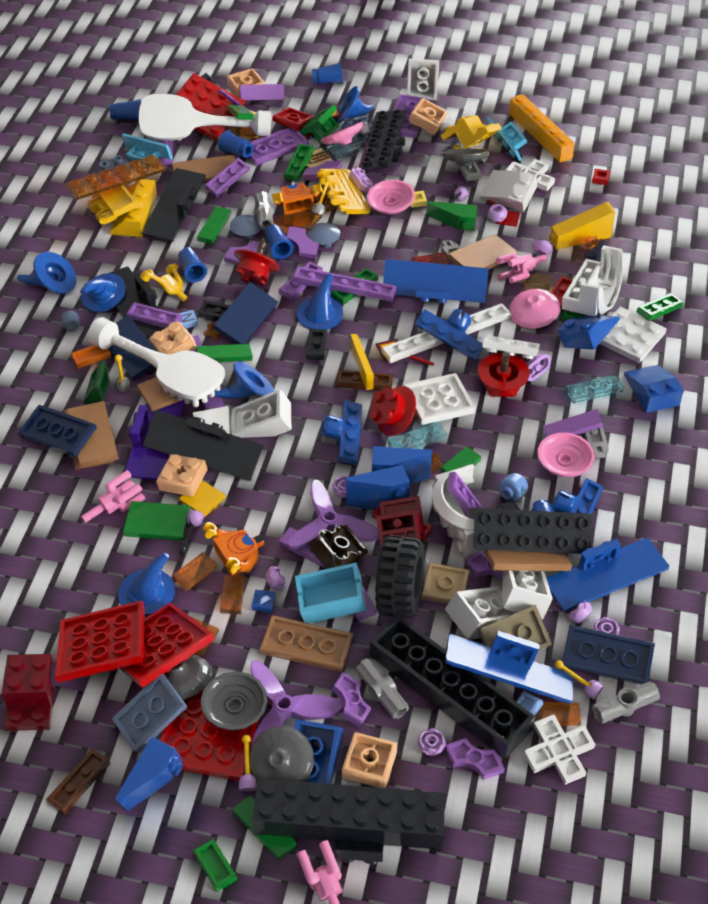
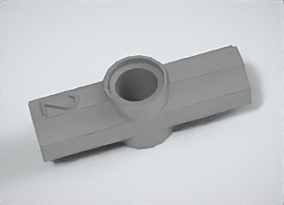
(263, 210)
(382, 688)
(615, 707)

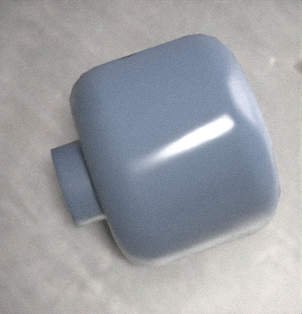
(70, 320)

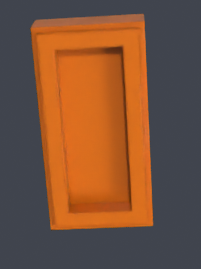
(89, 356)

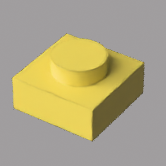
(419, 199)

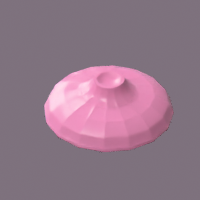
(343, 136)
(390, 196)
(534, 308)
(566, 454)

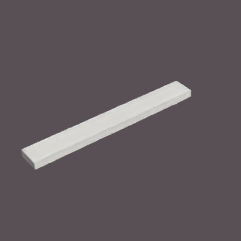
(426, 341)

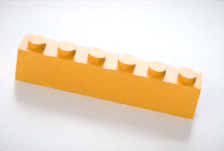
(541, 128)

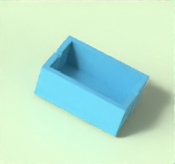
(330, 593)

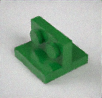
(321, 124)

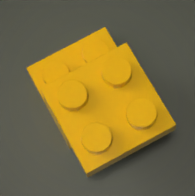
(470, 131)

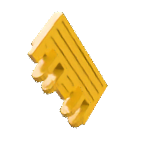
(344, 191)
(111, 204)

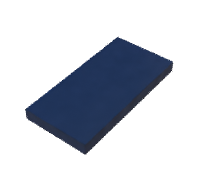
(245, 314)
(133, 364)
(57, 430)
(608, 655)

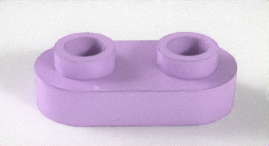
(360, 179)
(538, 365)

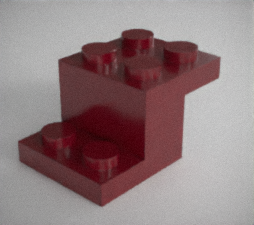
(400, 518)
(28, 692)

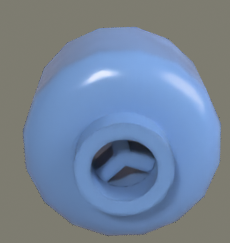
(513, 487)

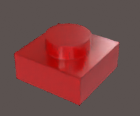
(601, 176)

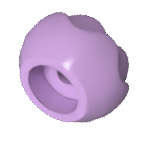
(497, 213)
(542, 247)
(339, 486)
(275, 579)
(580, 613)
(607, 624)
(434, 736)

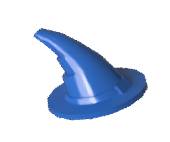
(352, 106)
(51, 272)
(103, 292)
(321, 309)
(247, 384)
(149, 585)

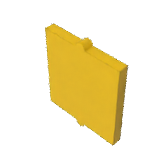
(205, 499)

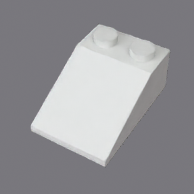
(423, 78)
(510, 189)
(262, 416)
(525, 589)
(476, 609)

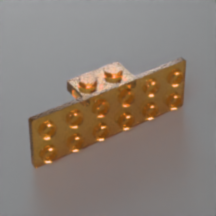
(116, 177)

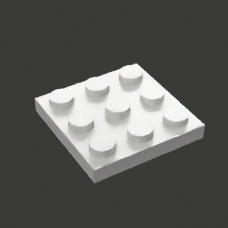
(633, 335)
(511, 346)
(441, 399)

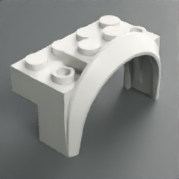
(586, 294)
(450, 513)

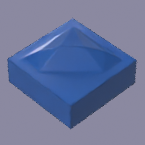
(263, 601)

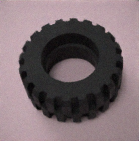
(400, 576)

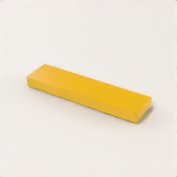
(361, 362)

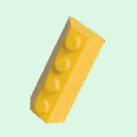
(134, 221)

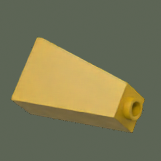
(575, 230)

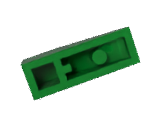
(456, 215)

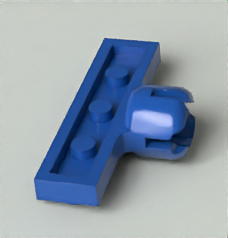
(451, 332)
(345, 430)
(582, 503)

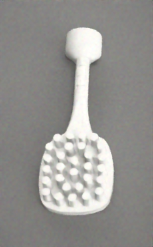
(175, 118)
(182, 373)

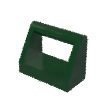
(98, 384)

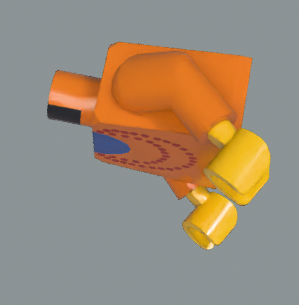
(296, 197)
(234, 548)

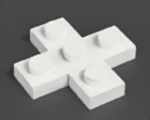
(537, 169)
(559, 749)

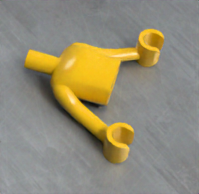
(167, 282)

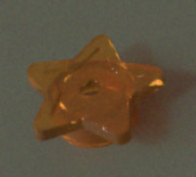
(591, 242)
(210, 331)
(437, 463)

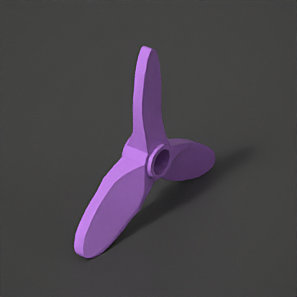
(328, 520)
(300, 707)

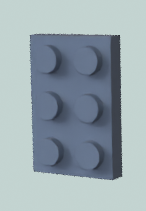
(149, 712)

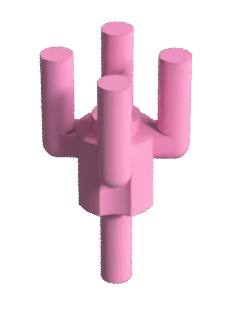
(520, 266)
(115, 497)
(324, 878)

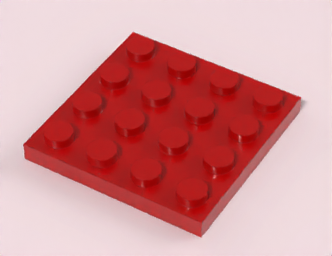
(207, 99)
(168, 640)
(100, 641)
(205, 746)

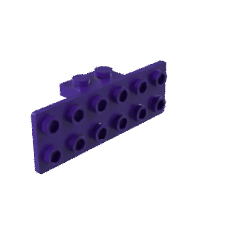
(144, 461)

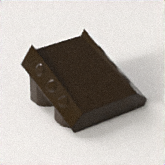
(337, 547)

